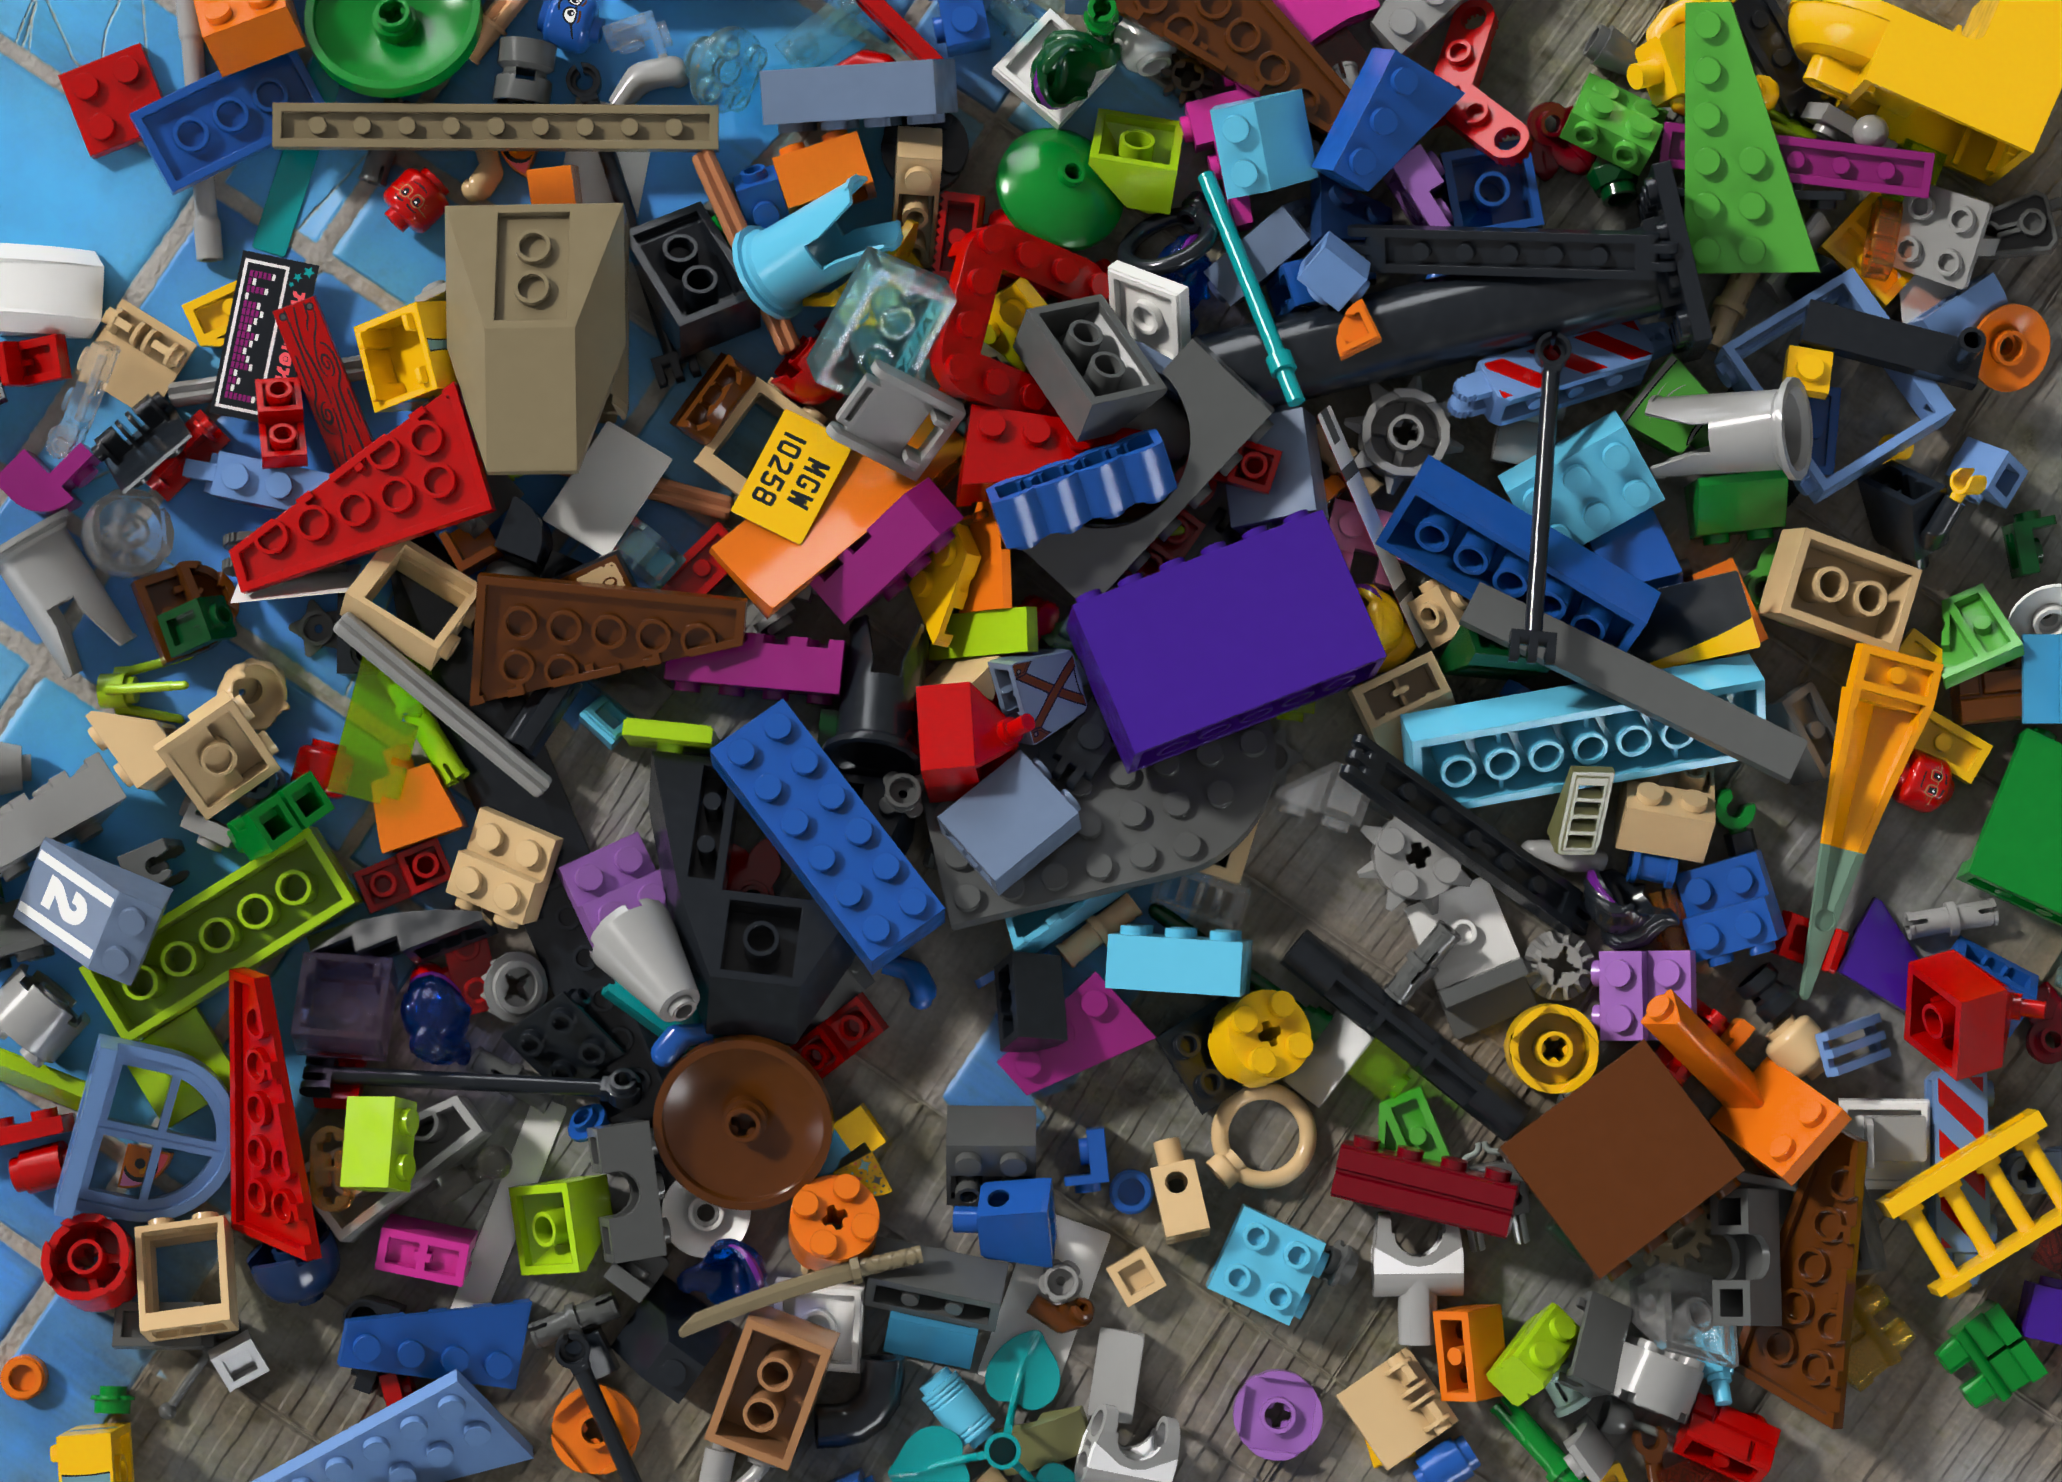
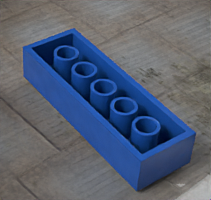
(1474, 536)
(827, 836)

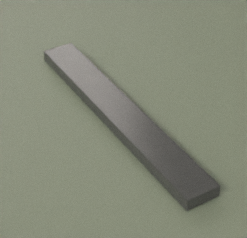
(1644, 687)

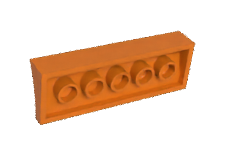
(777, 570)

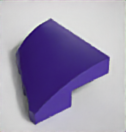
(1879, 956)

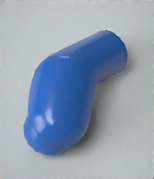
(676, 1041)

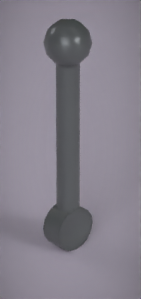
(168, 1409)

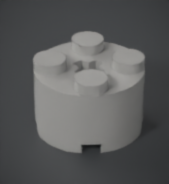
(38, 1016)
(1657, 1380)

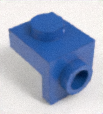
(760, 195)

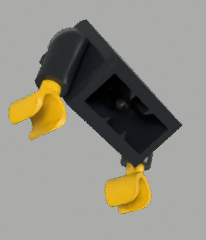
(1912, 510)

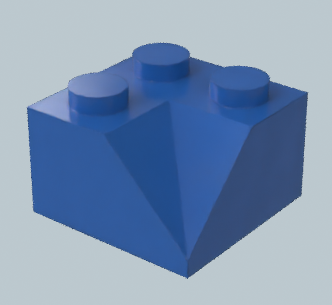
(1488, 193)

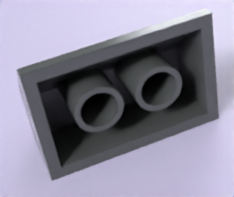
(1087, 365)

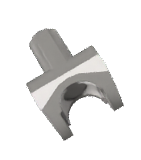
(1416, 1278)
(1107, 1461)

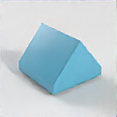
(604, 721)

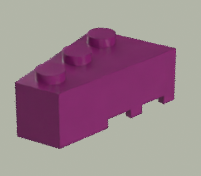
(889, 552)
(1096, 1030)

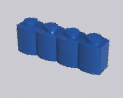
(1082, 488)

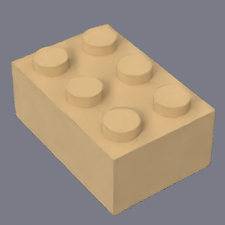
(1838, 590)

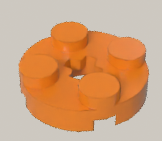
(570, 1427)

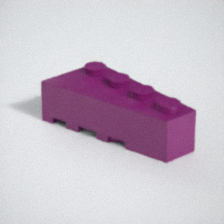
(768, 666)

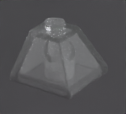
(1677, 1314)

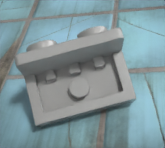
(1944, 236)

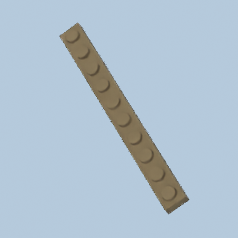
(495, 127)

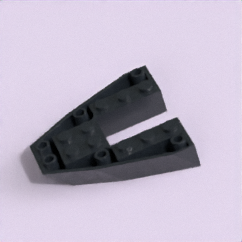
(753, 956)

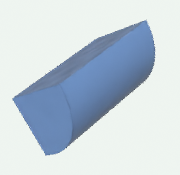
(1964, 306)

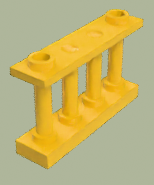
(1945, 1180)

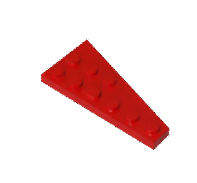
(388, 493)
(267, 1158)

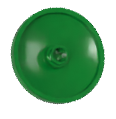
(392, 44)

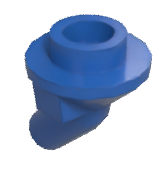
(586, 1117)

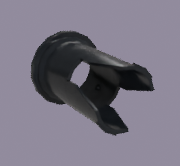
(878, 709)

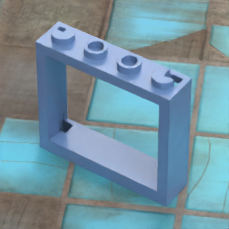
(1921, 394)

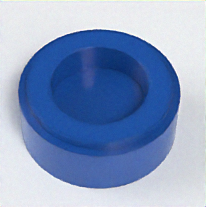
(1131, 1191)

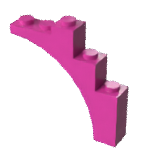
(1315, 22)

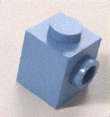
(1334, 272)
(1998, 465)

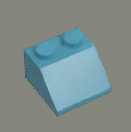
(1263, 143)

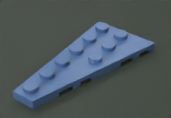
(424, 1437)

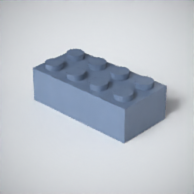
(859, 91)

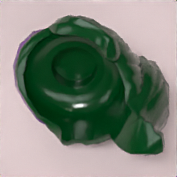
(1069, 66)

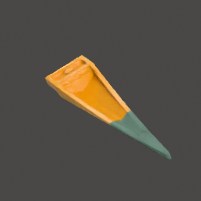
(1875, 733)

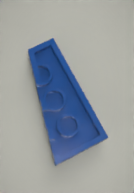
(476, 1340)

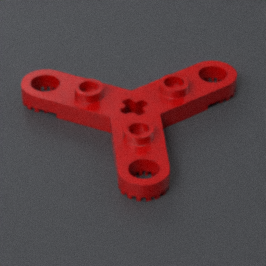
(1463, 65)

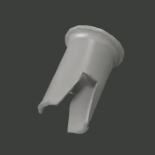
(1744, 431)
(48, 570)

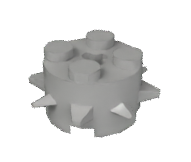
(1386, 415)
(1404, 880)

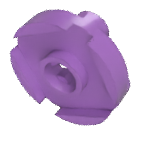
(1293, 1435)

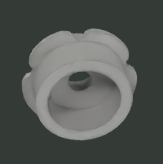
(1071, 1287)

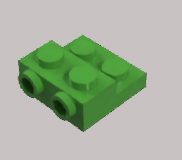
(1614, 124)

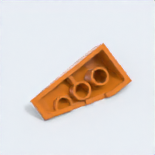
(993, 581)

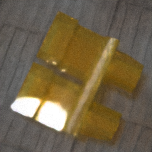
(1874, 1347)

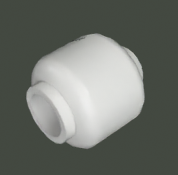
(1142, 50)

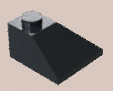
(653, 1344)

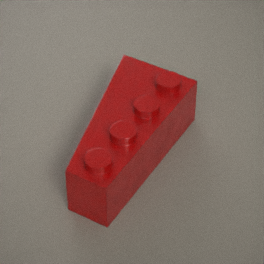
(1013, 444)

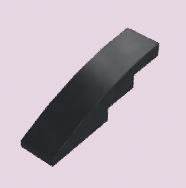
(414, 933)

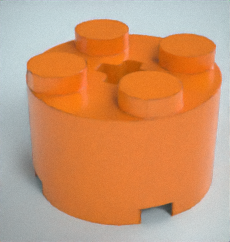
(839, 1201)

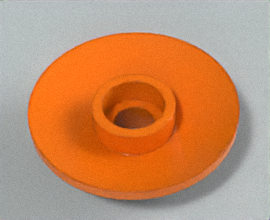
(2024, 350)

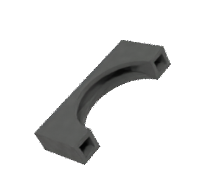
(1221, 419)

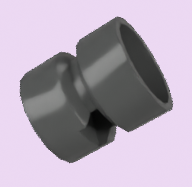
(526, 58)

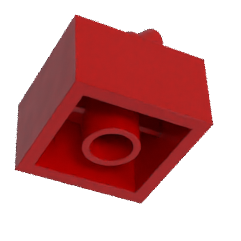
(962, 738)
(1961, 1014)

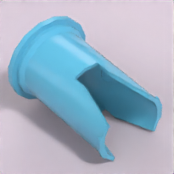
(806, 251)

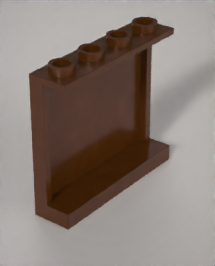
(1623, 1161)

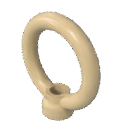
(1230, 1168)

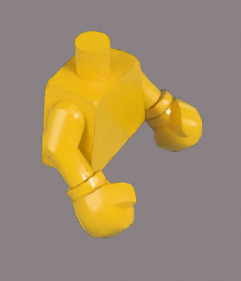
(1663, 62)

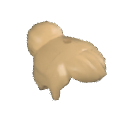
(263, 690)

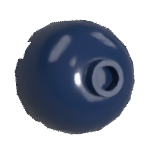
(291, 1278)

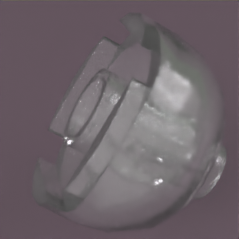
(127, 534)

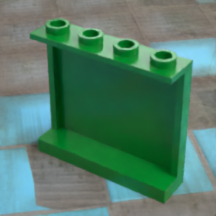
(2022, 836)

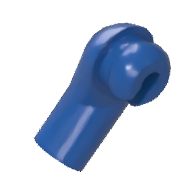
(917, 979)

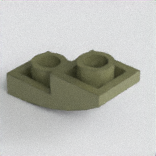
(1049, 1439)

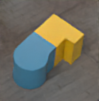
(849, 1133)

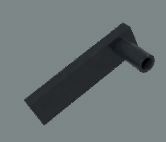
(1894, 344)

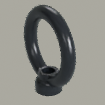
(1191, 216)

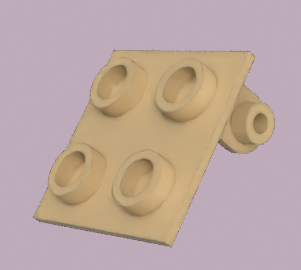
(149, 353)
(1397, 1408)

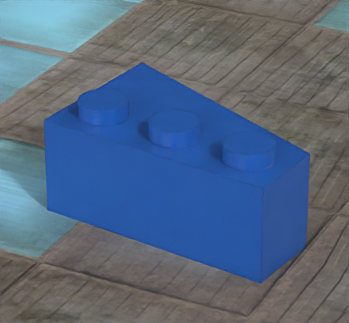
(1382, 119)

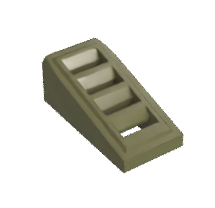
(1581, 836)

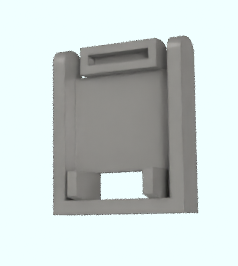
(886, 414)

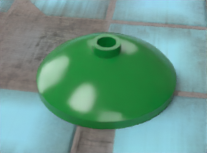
(1045, 200)

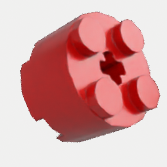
(74, 1248)

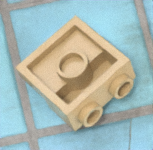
(218, 754)
(504, 868)

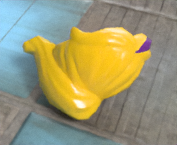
(1389, 625)

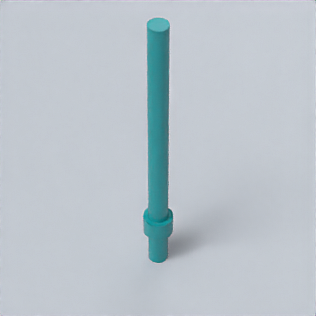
(1279, 360)

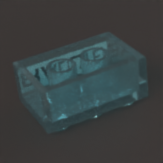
(883, 314)

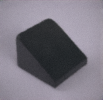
(1802, 283)
(601, 1356)

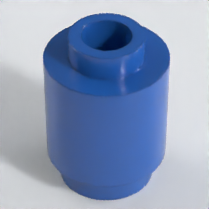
(1447, 1462)

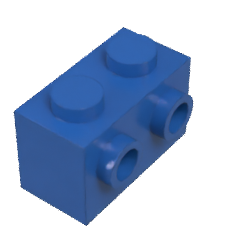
(962, 26)

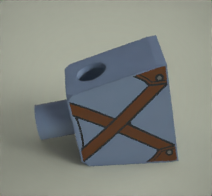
(1043, 685)

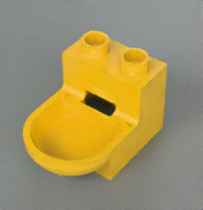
(1960, 92)

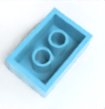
(1595, 481)
(1179, 961)

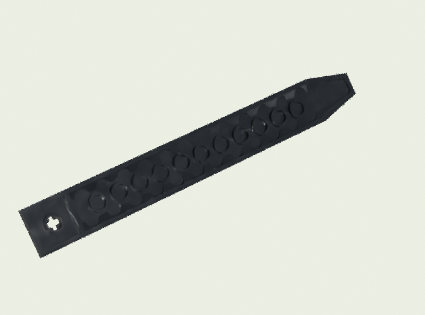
(557, 932)

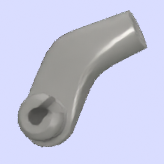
(648, 76)
(1543, 851)

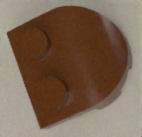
(713, 399)
(173, 588)

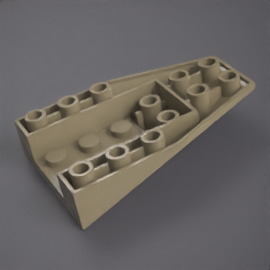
(536, 326)

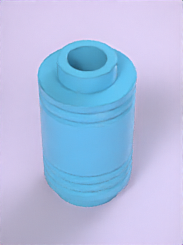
(957, 1407)

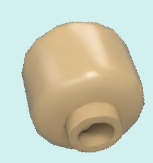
(1795, 1047)

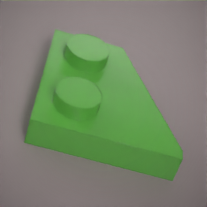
(1975, 636)
(1412, 1123)

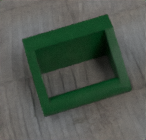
(1482, 658)

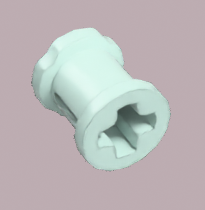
(1564, 1398)

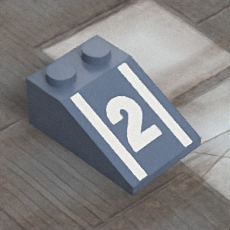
(92, 909)

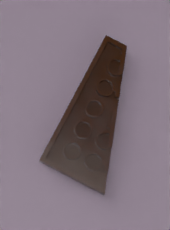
(1248, 45)
(569, 632)
(1818, 1262)

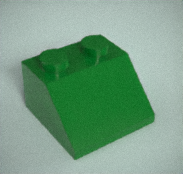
(1736, 505)

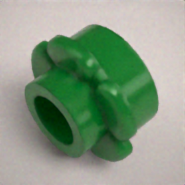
(112, 1400)

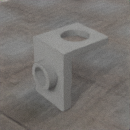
(1895, 1138)

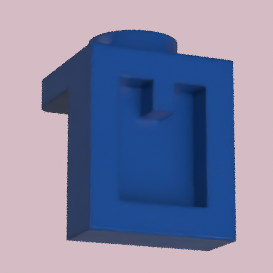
(1092, 1153)

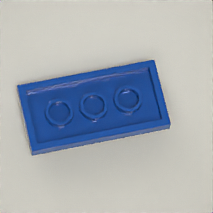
(220, 119)

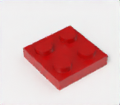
(106, 94)

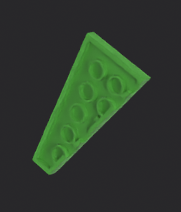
(1736, 179)

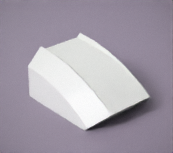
(50, 291)

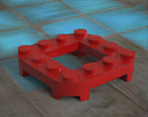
(974, 281)

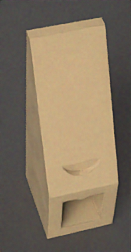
(918, 185)

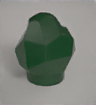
(1612, 183)

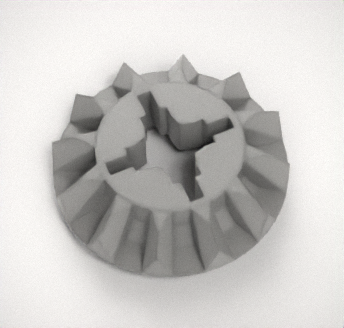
(1541, 976)
(531, 988)

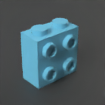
(1267, 1265)

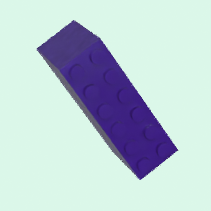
(1224, 639)

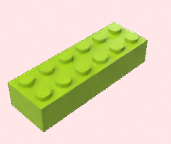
(228, 927)

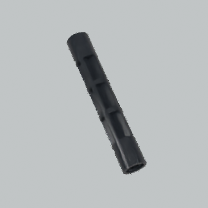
(1405, 1035)

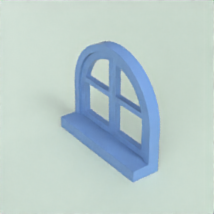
(93, 1123)

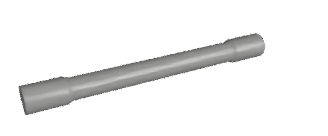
(206, 223)

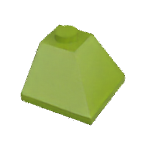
(1137, 158)
(559, 1223)

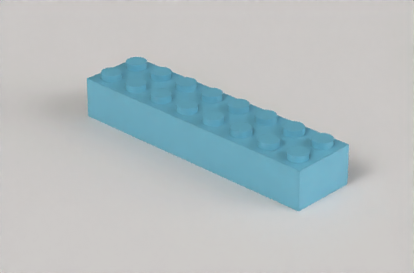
(1530, 739)

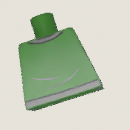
(1664, 435)

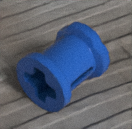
(1651, 868)

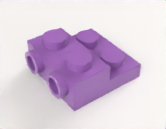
(1415, 185)
(610, 879)
(1631, 981)

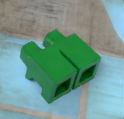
(279, 817)
(1994, 1351)

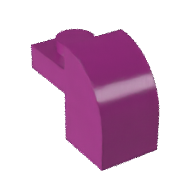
(48, 491)

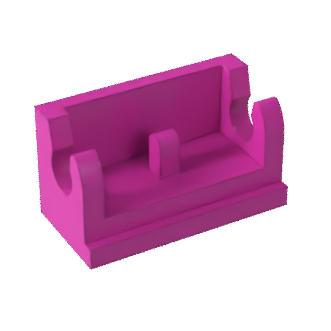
(425, 1249)

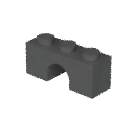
(639, 1228)
(1753, 1285)

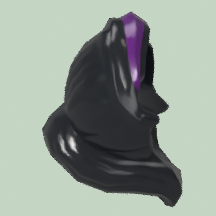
(1623, 911)

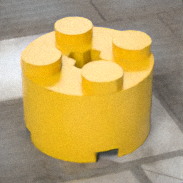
(1260, 1038)
(1577, 1048)

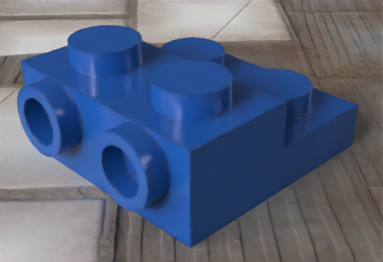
(1730, 908)

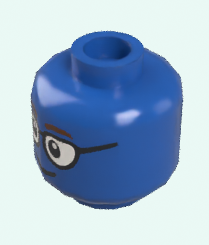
(571, 24)

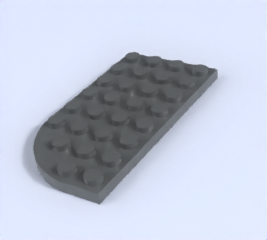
(1133, 826)

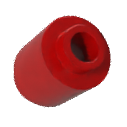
(38, 1167)

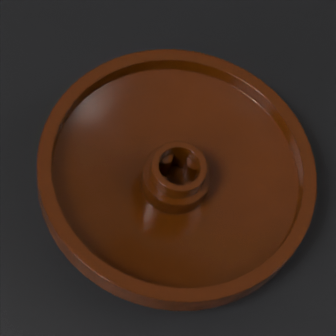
(743, 1122)

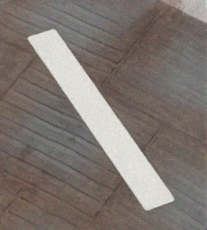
(498, 1229)

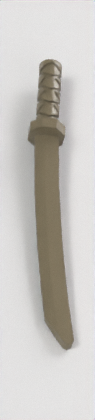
(800, 1285)

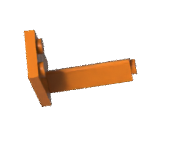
(1762, 1111)

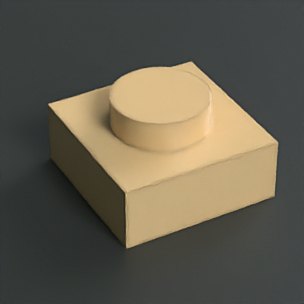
(1135, 1276)

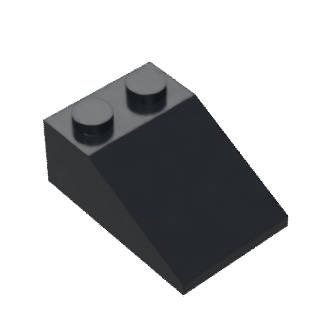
(691, 280)

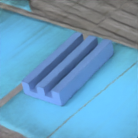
(1871, 1039)

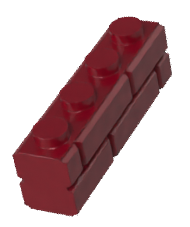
(1425, 1187)

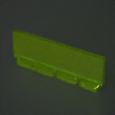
(375, 736)

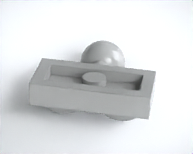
(1836, 125)

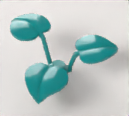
(1018, 1373)

